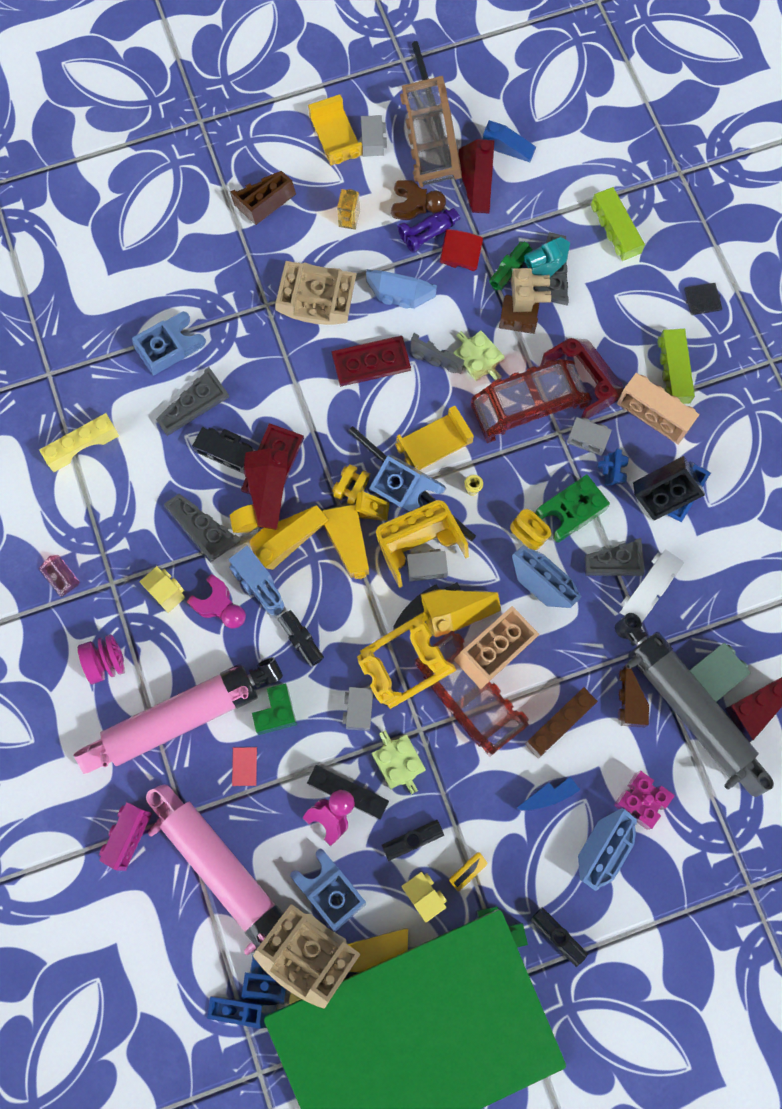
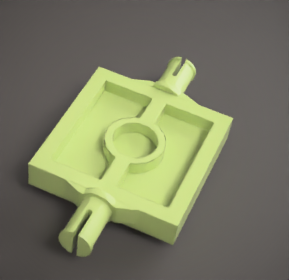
(479, 355)
(398, 762)

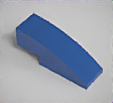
(549, 796)

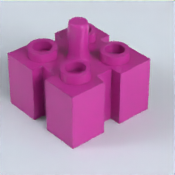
(644, 800)

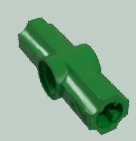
(510, 262)

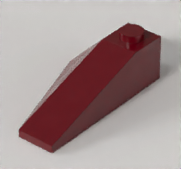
(477, 170)
(266, 481)

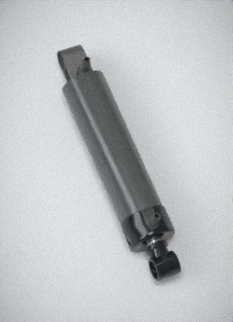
(694, 707)

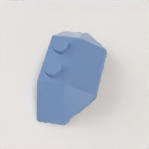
(400, 289)
(544, 579)
(607, 849)

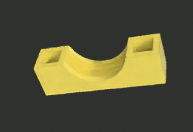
(60, 452)

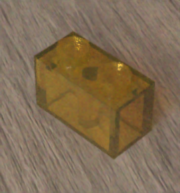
(348, 209)

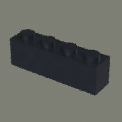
(364, 799)

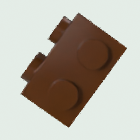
(518, 321)

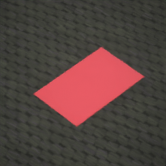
(244, 766)

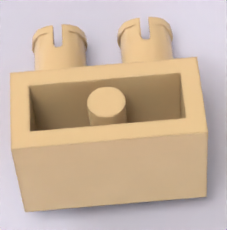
(522, 289)

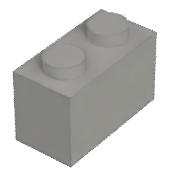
(372, 135)
(589, 436)
(427, 565)
(359, 709)

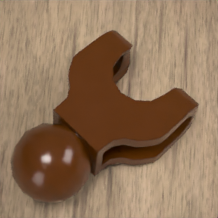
(417, 200)

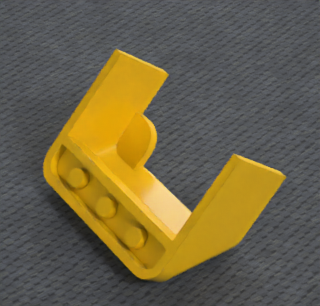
(416, 528)

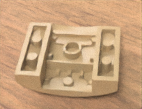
(315, 293)
(306, 957)

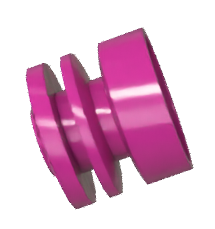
(98, 660)

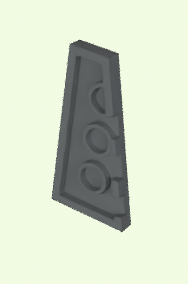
(558, 280)
(198, 399)
(206, 533)

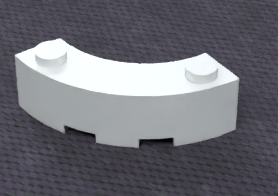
(655, 583)

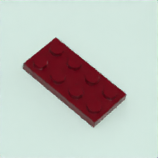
(371, 361)
(283, 440)

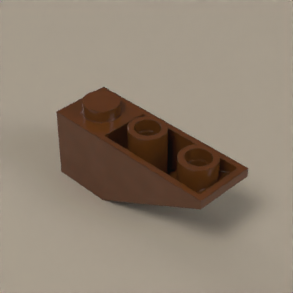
(634, 707)

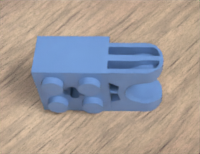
(171, 343)
(411, 486)
(256, 580)
(326, 886)

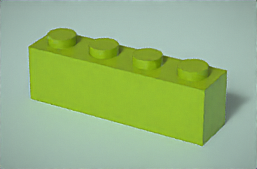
(617, 224)
(676, 364)

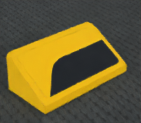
(468, 871)

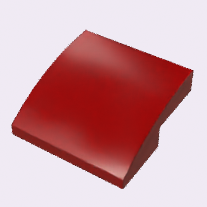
(461, 249)

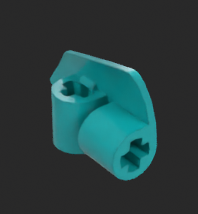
(548, 257)

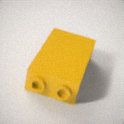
(334, 130)
(435, 440)

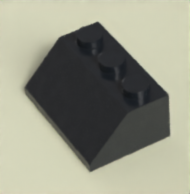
(668, 488)

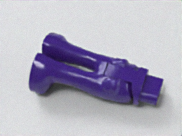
(436, 223)

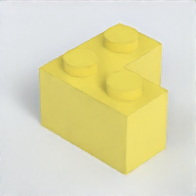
(164, 591)
(424, 897)

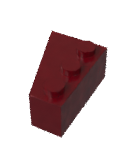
(756, 709)

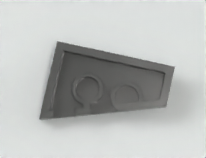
(428, 352)
(617, 561)

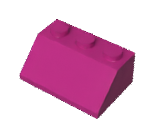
(124, 837)

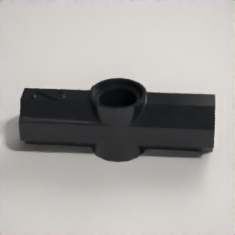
(300, 638)
(425, 834)
(569, 946)

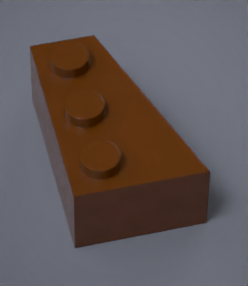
(264, 197)

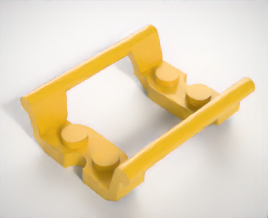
(428, 654)

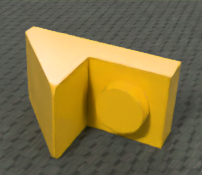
(371, 507)

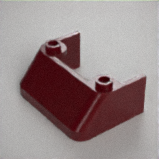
(608, 385)

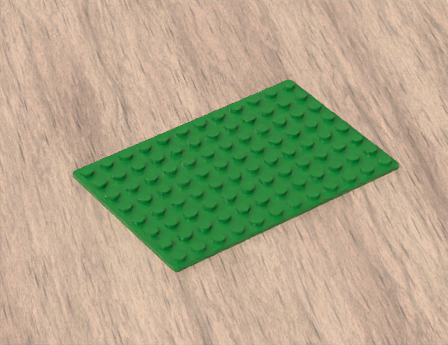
(423, 1029)

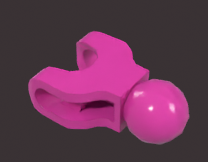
(219, 605)
(332, 814)

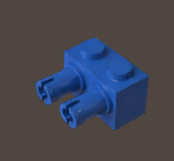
(261, 987)

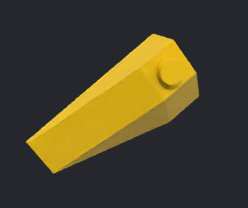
(276, 545)
(457, 609)

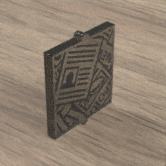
(703, 299)

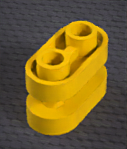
(348, 475)
(530, 529)

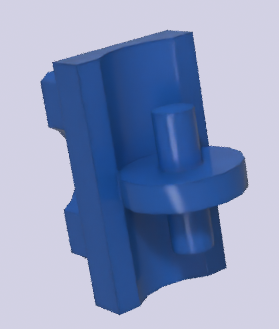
(611, 467)

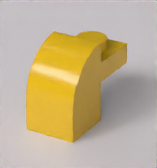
(243, 520)

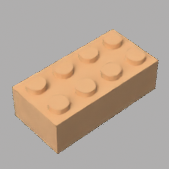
(657, 408)
(496, 647)

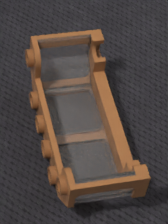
(431, 131)

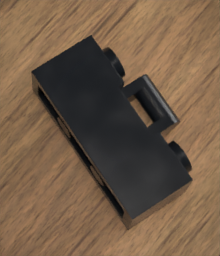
(217, 448)

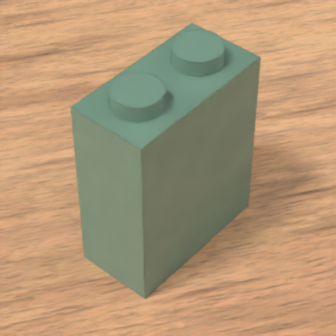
(720, 671)

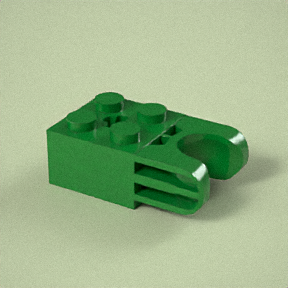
(571, 512)

